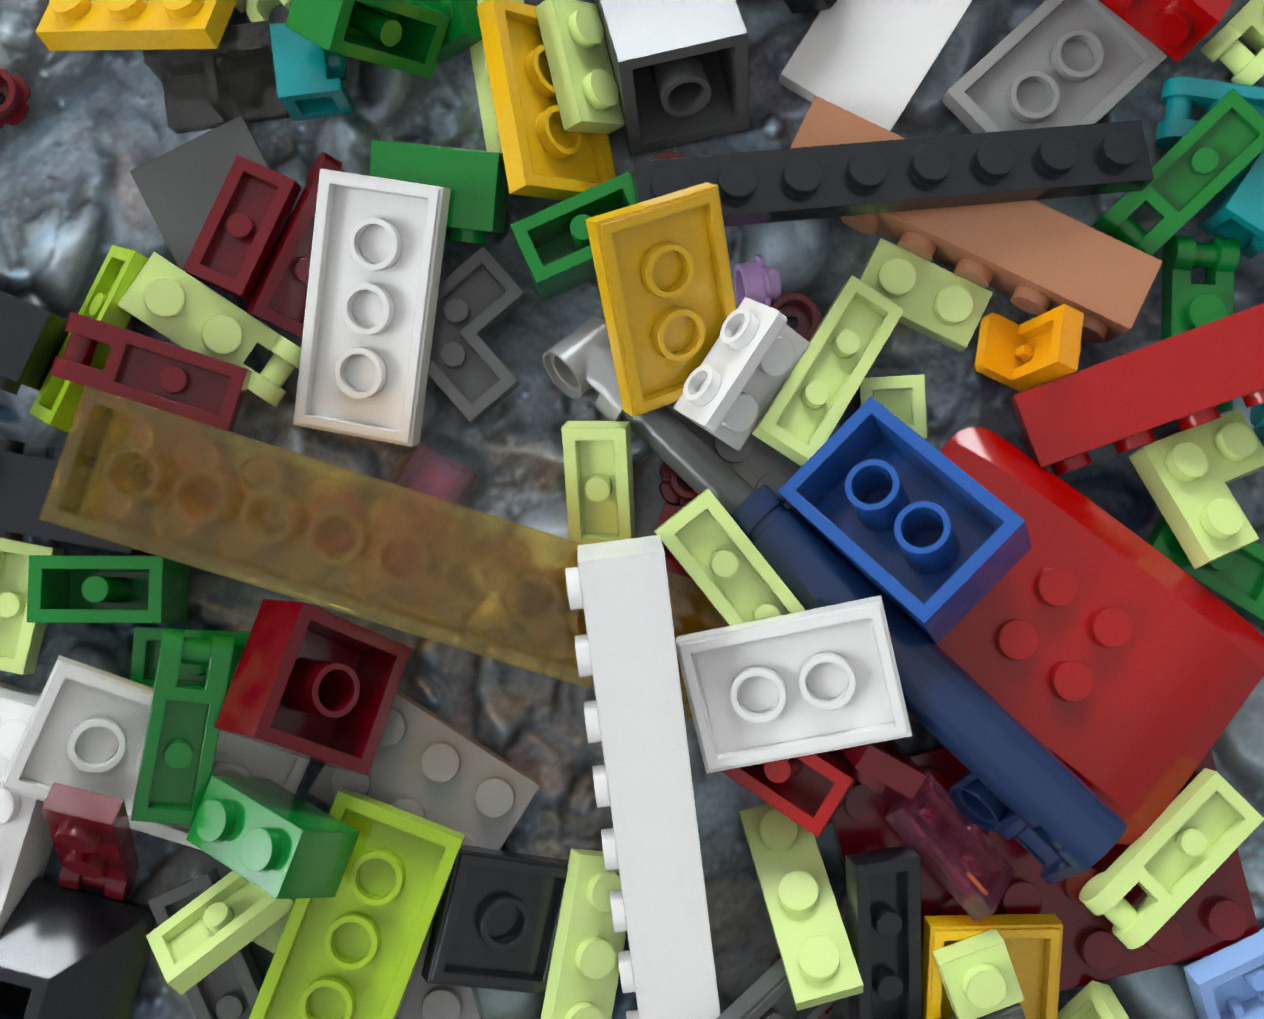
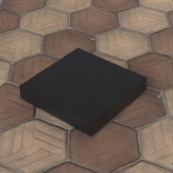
(497, 921)

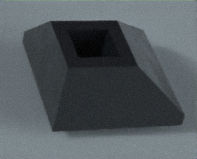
(73, 955)

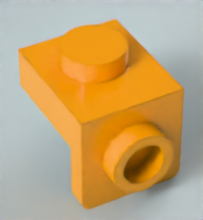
(1030, 351)

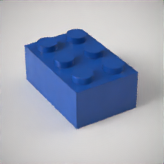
(907, 518)

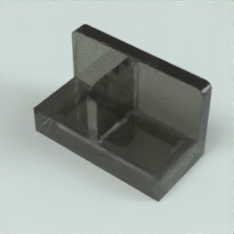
(222, 83)

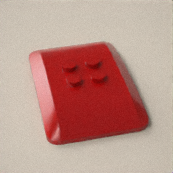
(1101, 641)

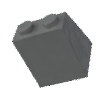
(677, 69)

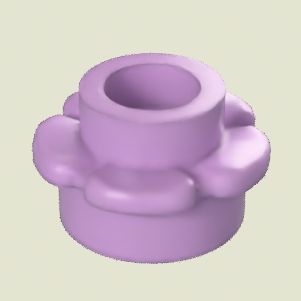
(757, 281)

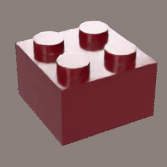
(314, 686)

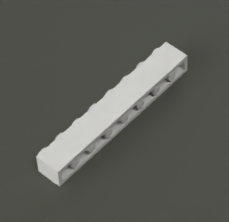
(644, 777)

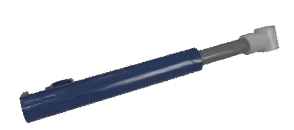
(1010, 775)

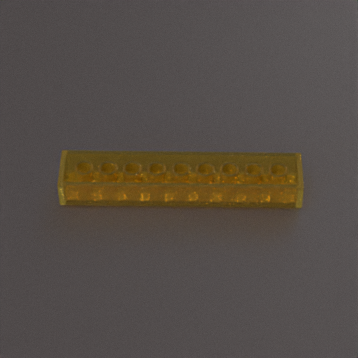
(329, 536)

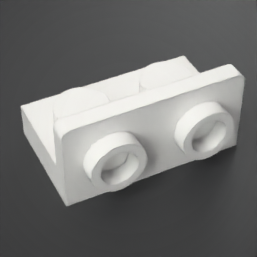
(741, 373)

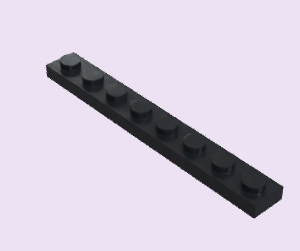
(910, 172)

